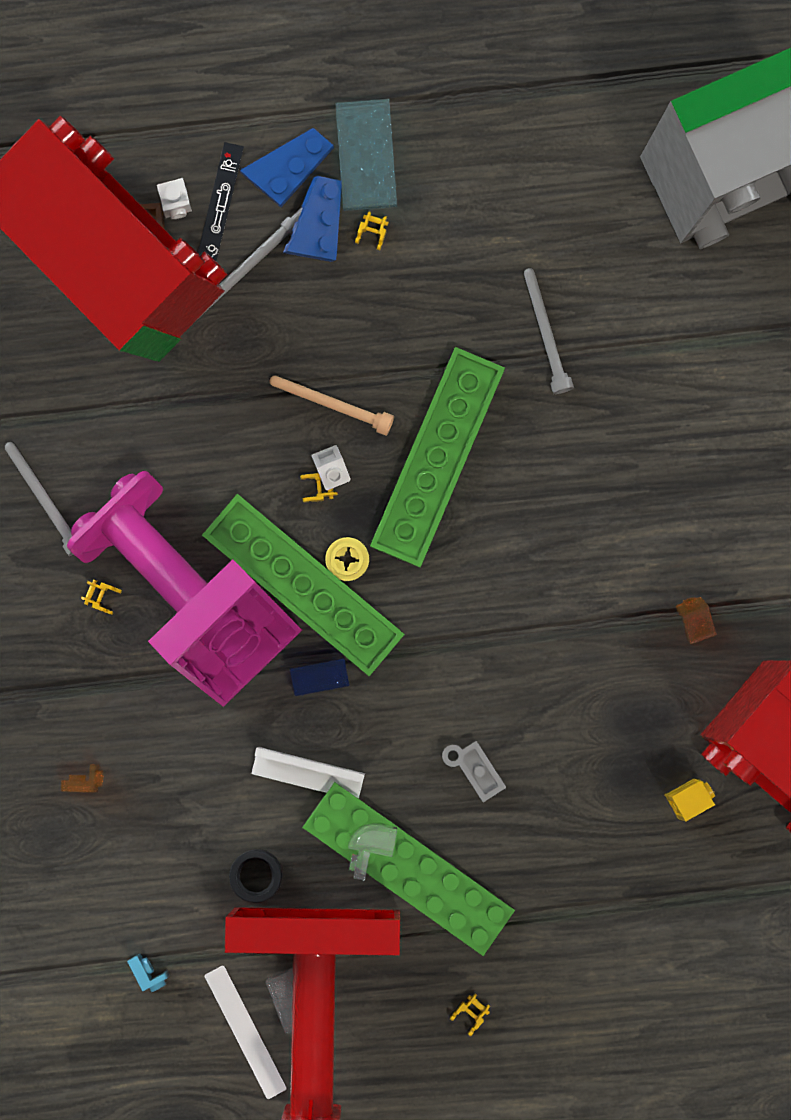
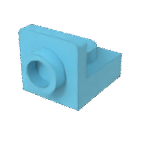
(142, 971)

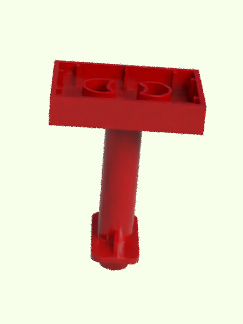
(314, 940)

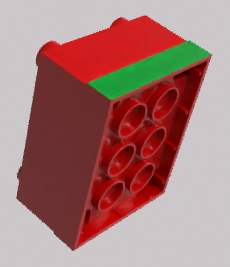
(102, 242)

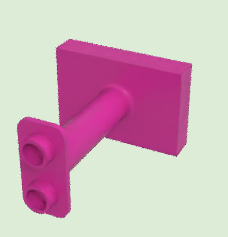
(221, 627)

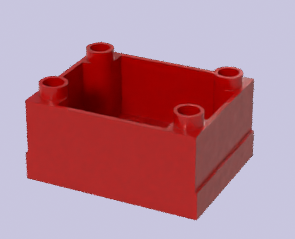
(755, 732)

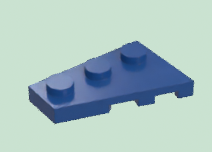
(288, 166)
(318, 224)

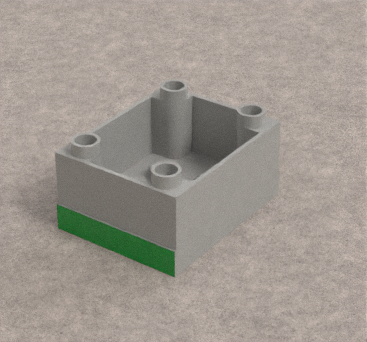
(724, 150)

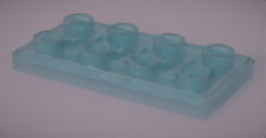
(366, 154)

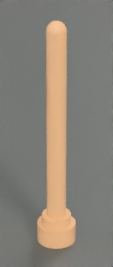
(381, 422)

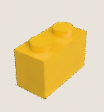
(691, 799)

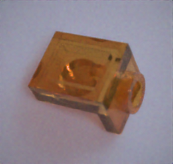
(696, 619)
(78, 783)

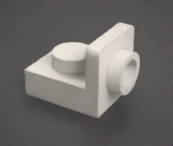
(174, 199)
(331, 467)

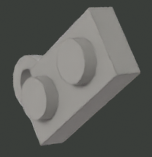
(477, 769)

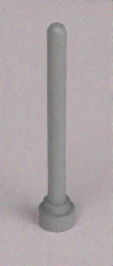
(560, 381)
(40, 493)

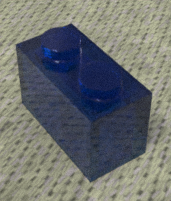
(319, 677)

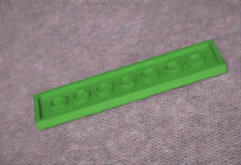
(437, 457)
(303, 585)
(413, 872)

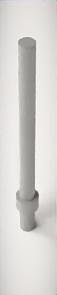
(285, 230)

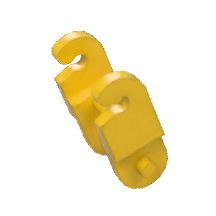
(363, 228)
(320, 496)
(104, 587)
(464, 1007)

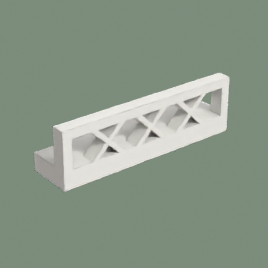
(305, 772)

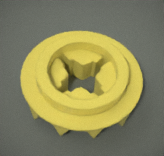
(339, 549)

